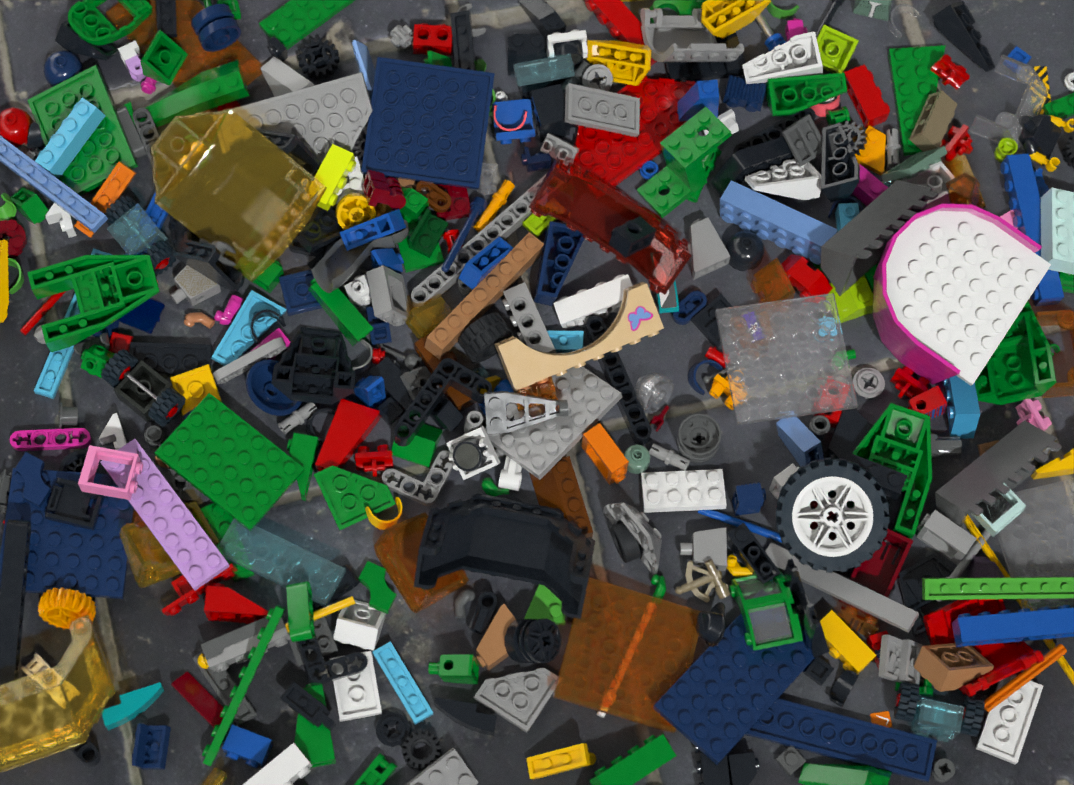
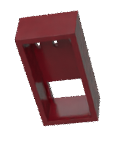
(881, 574)

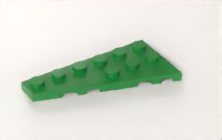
(912, 86)

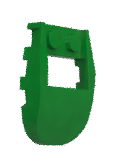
(96, 29)

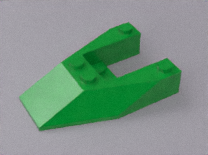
(104, 292)
(903, 444)

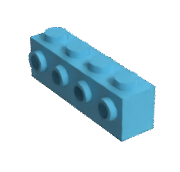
(70, 138)

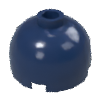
(61, 66)

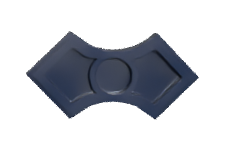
(34, 488)

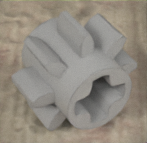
(401, 36)

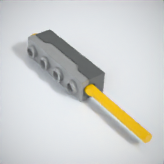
(237, 644)

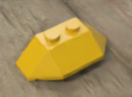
(729, 16)
(625, 60)

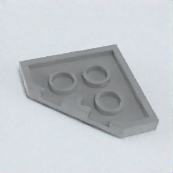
(518, 695)

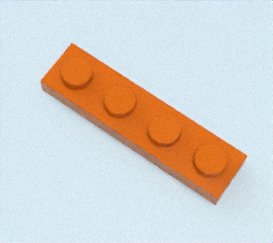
(110, 192)

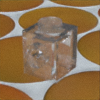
(488, 179)

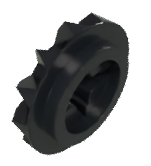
(390, 720)

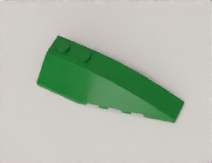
(200, 94)

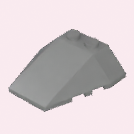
(638, 525)

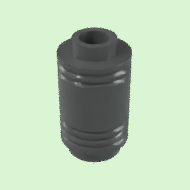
(819, 427)

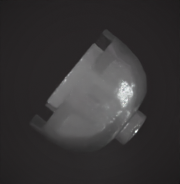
(653, 390)

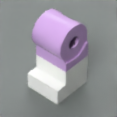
(129, 56)

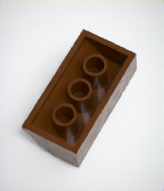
(561, 491)

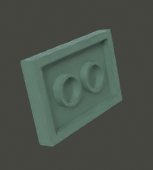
(917, 162)

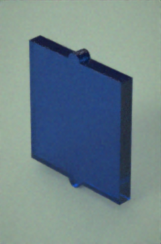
(144, 316)

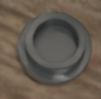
(154, 435)

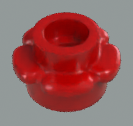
(378, 355)

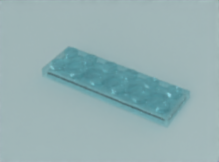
(280, 560)

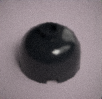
(745, 250)

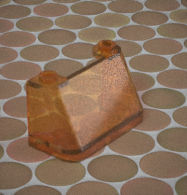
(399, 554)

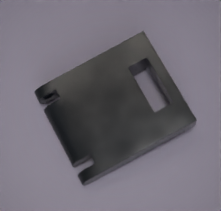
(72, 505)

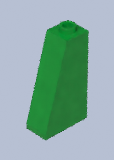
(342, 313)
(312, 741)

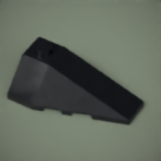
(956, 25)

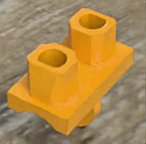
(721, 386)

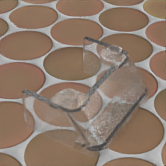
(1032, 101)

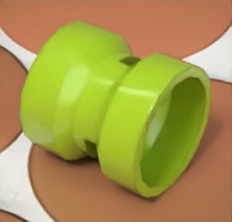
(1005, 147)

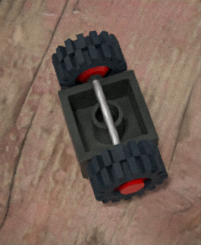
(142, 388)

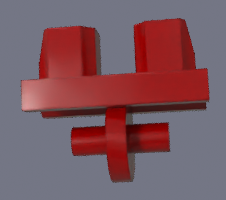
(950, 72)
(959, 144)
(907, 384)
(373, 461)

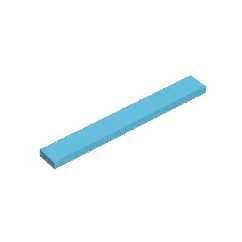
(58, 361)

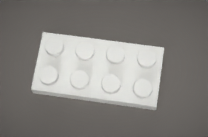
(683, 490)
(1009, 722)

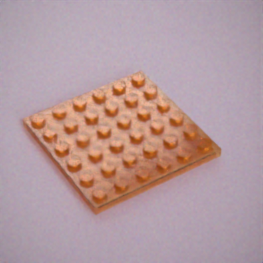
(626, 653)

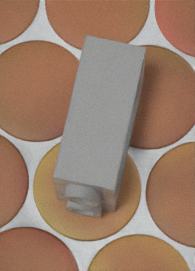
(388, 295)
(945, 536)

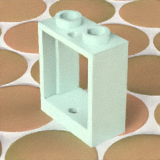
(1016, 509)

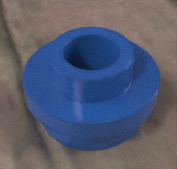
(649, 165)

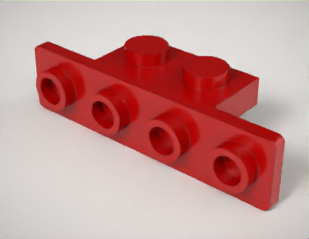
(188, 595)

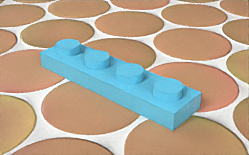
(402, 683)

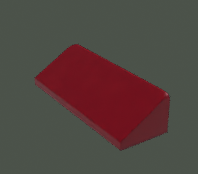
(199, 698)

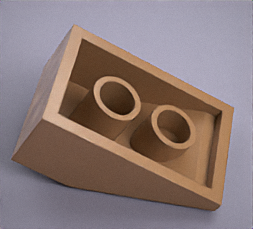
(950, 666)

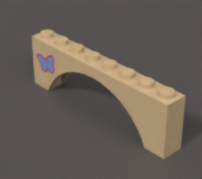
(634, 320)

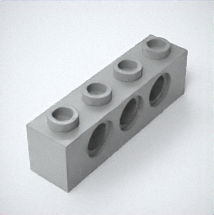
(520, 296)

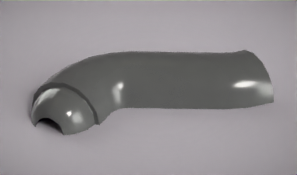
(333, 273)

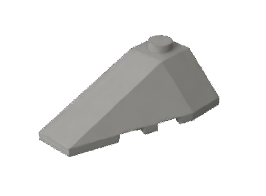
(282, 78)

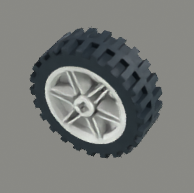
(850, 484)

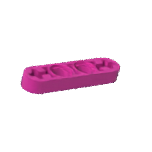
(50, 443)

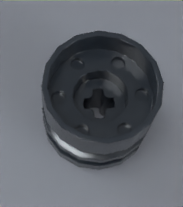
(533, 640)

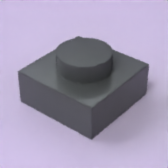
(790, 760)

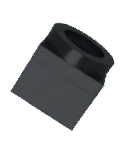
(549, 112)

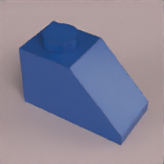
(387, 258)

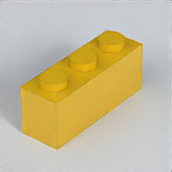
(845, 644)

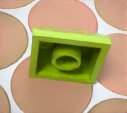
(855, 301)

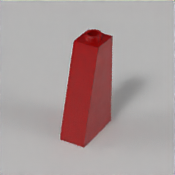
(346, 433)

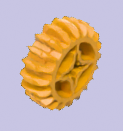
(64, 606)

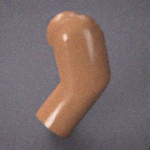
(196, 317)

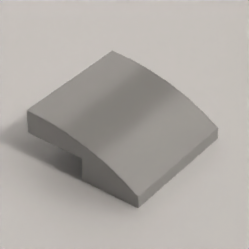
(898, 659)

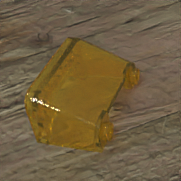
(147, 556)

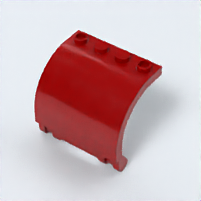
(1006, 657)

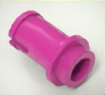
(148, 85)

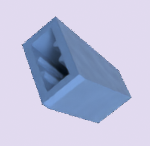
(799, 440)

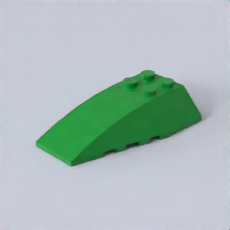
(1020, 365)

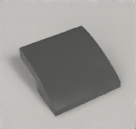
(803, 140)

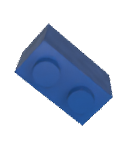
(247, 746)

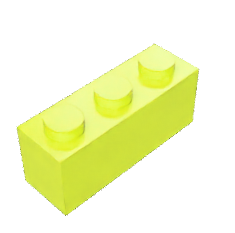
(334, 173)

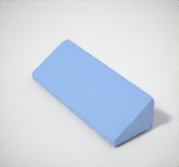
(365, 64)

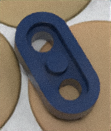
(688, 308)

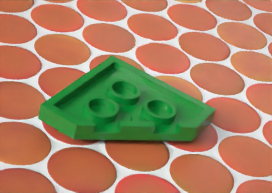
(350, 494)

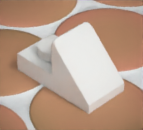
(56, 215)
(113, 433)

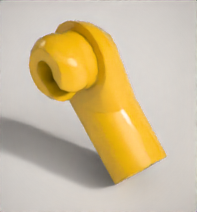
(735, 569)

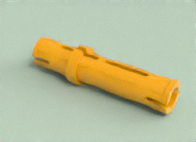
(498, 199)

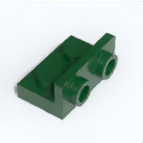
(427, 233)

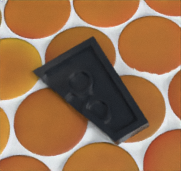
(321, 231)

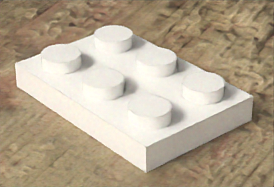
(357, 694)

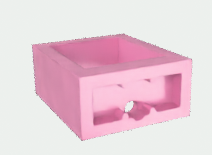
(90, 466)

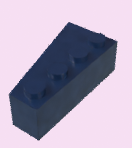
(556, 260)

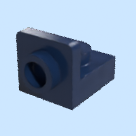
(536, 162)

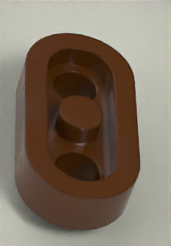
(434, 195)

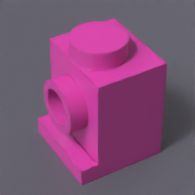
(794, 27)

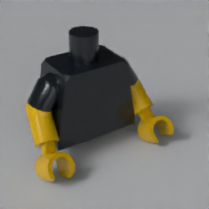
(1040, 137)

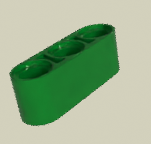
(300, 611)

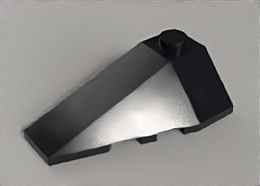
(839, 164)

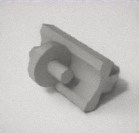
(559, 148)

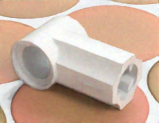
(511, 475)

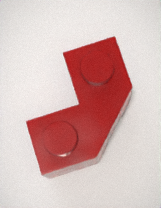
(805, 278)

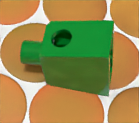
(464, 669)

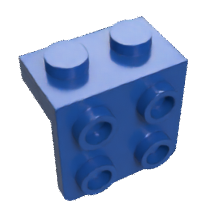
(510, 116)

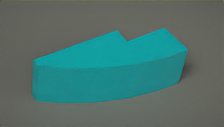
(131, 705)

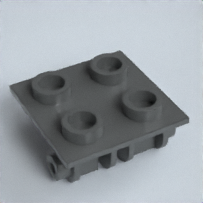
(324, 639)

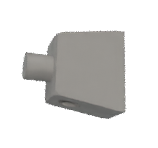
(707, 546)

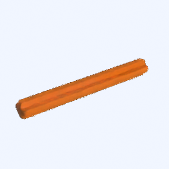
(1024, 677)

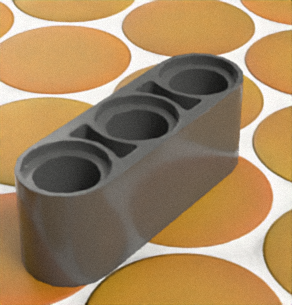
(131, 133)

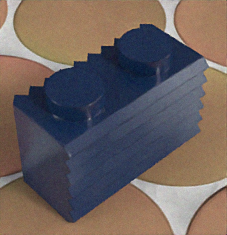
(744, 95)
(748, 499)

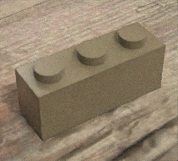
(933, 121)

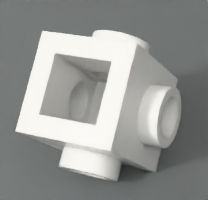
(359, 291)

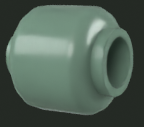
(638, 459)

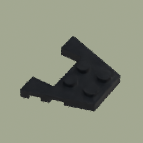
(911, 586)

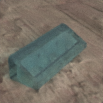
(544, 70)

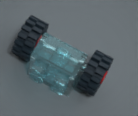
(139, 233)
(936, 717)

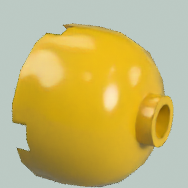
(354, 210)

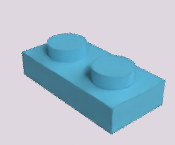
(567, 340)

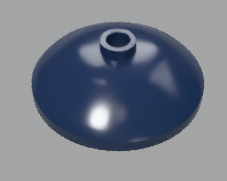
(260, 385)

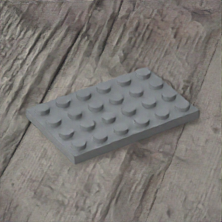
(545, 443)

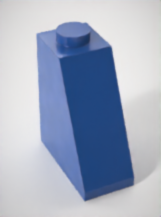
(699, 96)

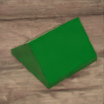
(162, 59)
(421, 448)

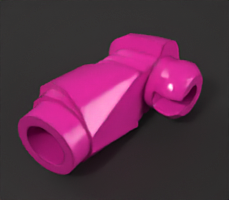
(230, 311)

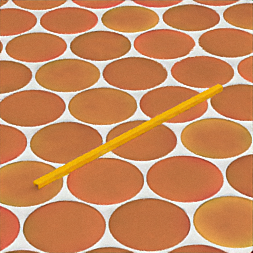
(990, 554)

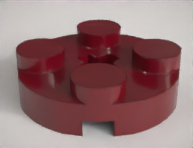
(19, 239)

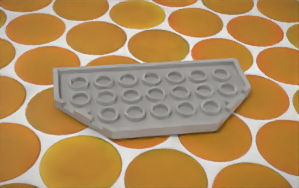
(317, 114)

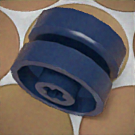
(216, 27)

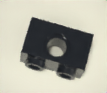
(632, 236)

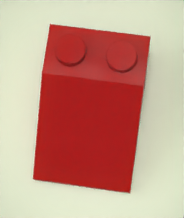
(229, 606)

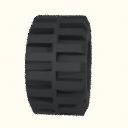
(480, 337)

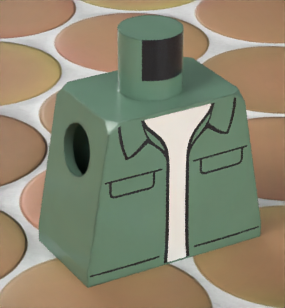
(873, 8)

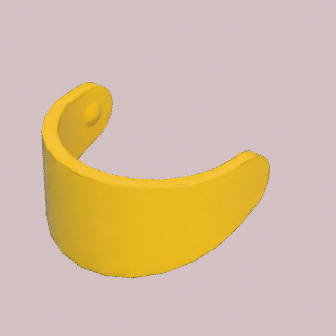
(381, 524)

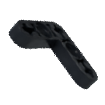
(319, 664)

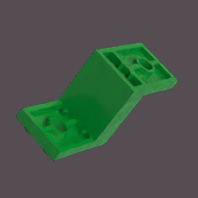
(683, 158)

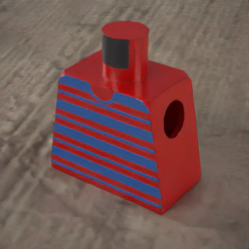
(930, 401)

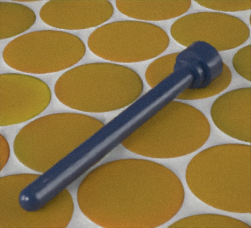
(477, 206)

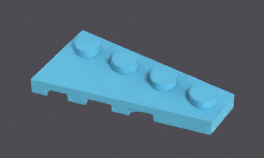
(238, 337)

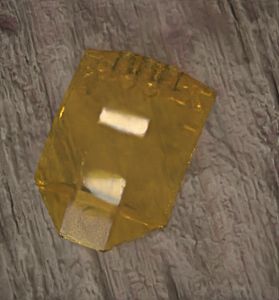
(233, 187)

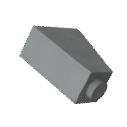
(706, 248)

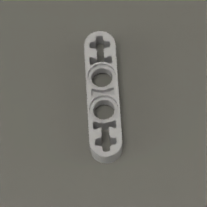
(247, 361)

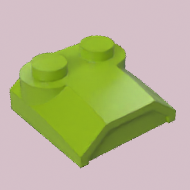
(835, 49)

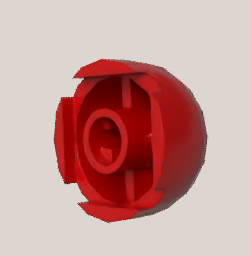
(15, 125)

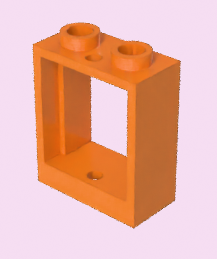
(605, 454)

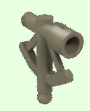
(711, 576)

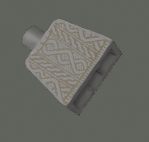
(193, 287)

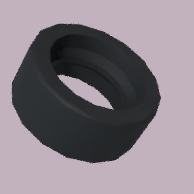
(625, 543)

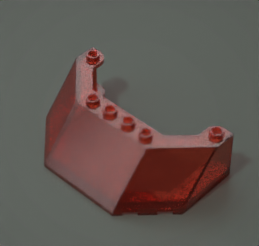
(597, 208)

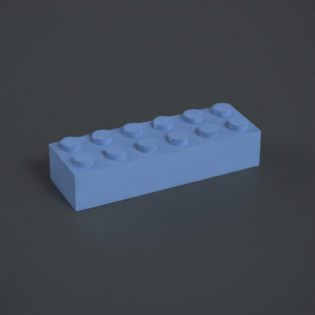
(774, 221)

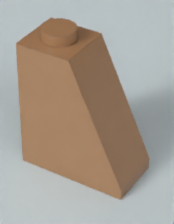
(492, 646)

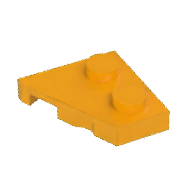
(874, 154)

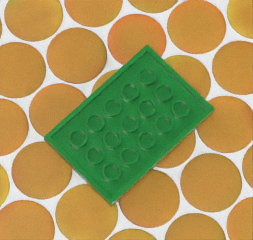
(105, 145)
(229, 462)

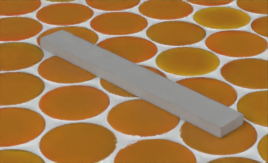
(847, 591)

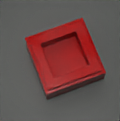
(120, 342)

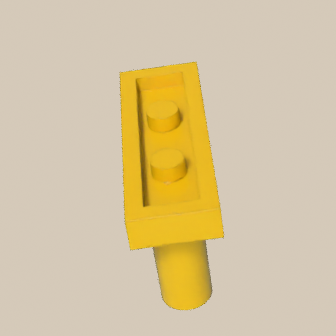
(560, 761)

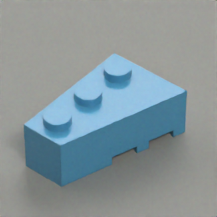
(961, 407)

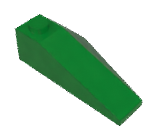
(798, 93)

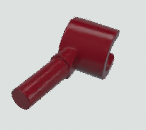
(658, 419)

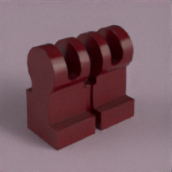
(383, 190)

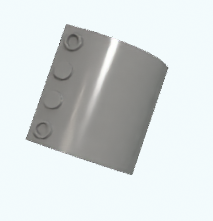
(683, 39)

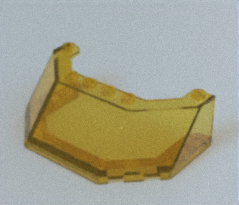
(55, 705)

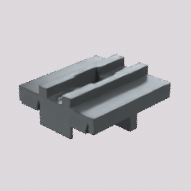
(415, 381)
(187, 493)

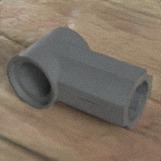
(945, 446)

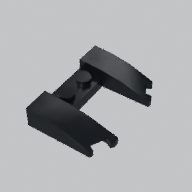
(708, 70)
(812, 627)

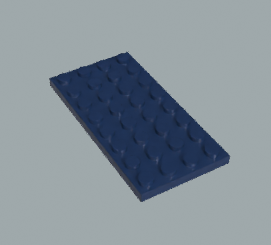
(731, 689)

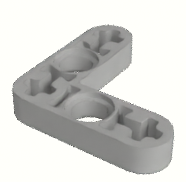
(427, 486)

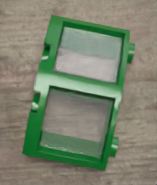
(766, 611)

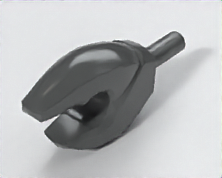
(222, 247)

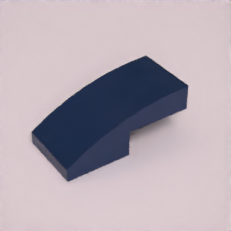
(381, 329)

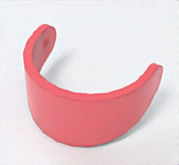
(820, 109)
(505, 129)

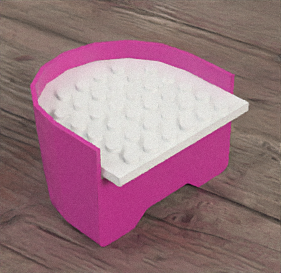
(953, 289)

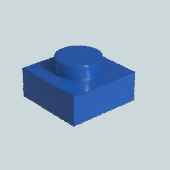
(1019, 55)

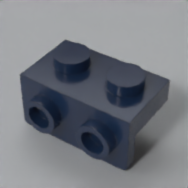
(151, 746)

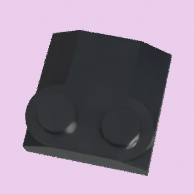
(525, 48)

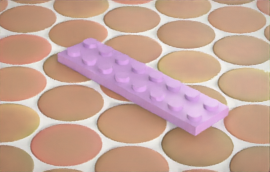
(169, 520)

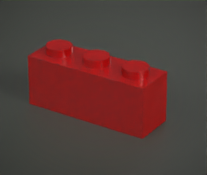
(866, 96)

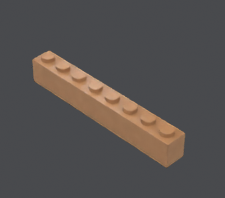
(484, 295)

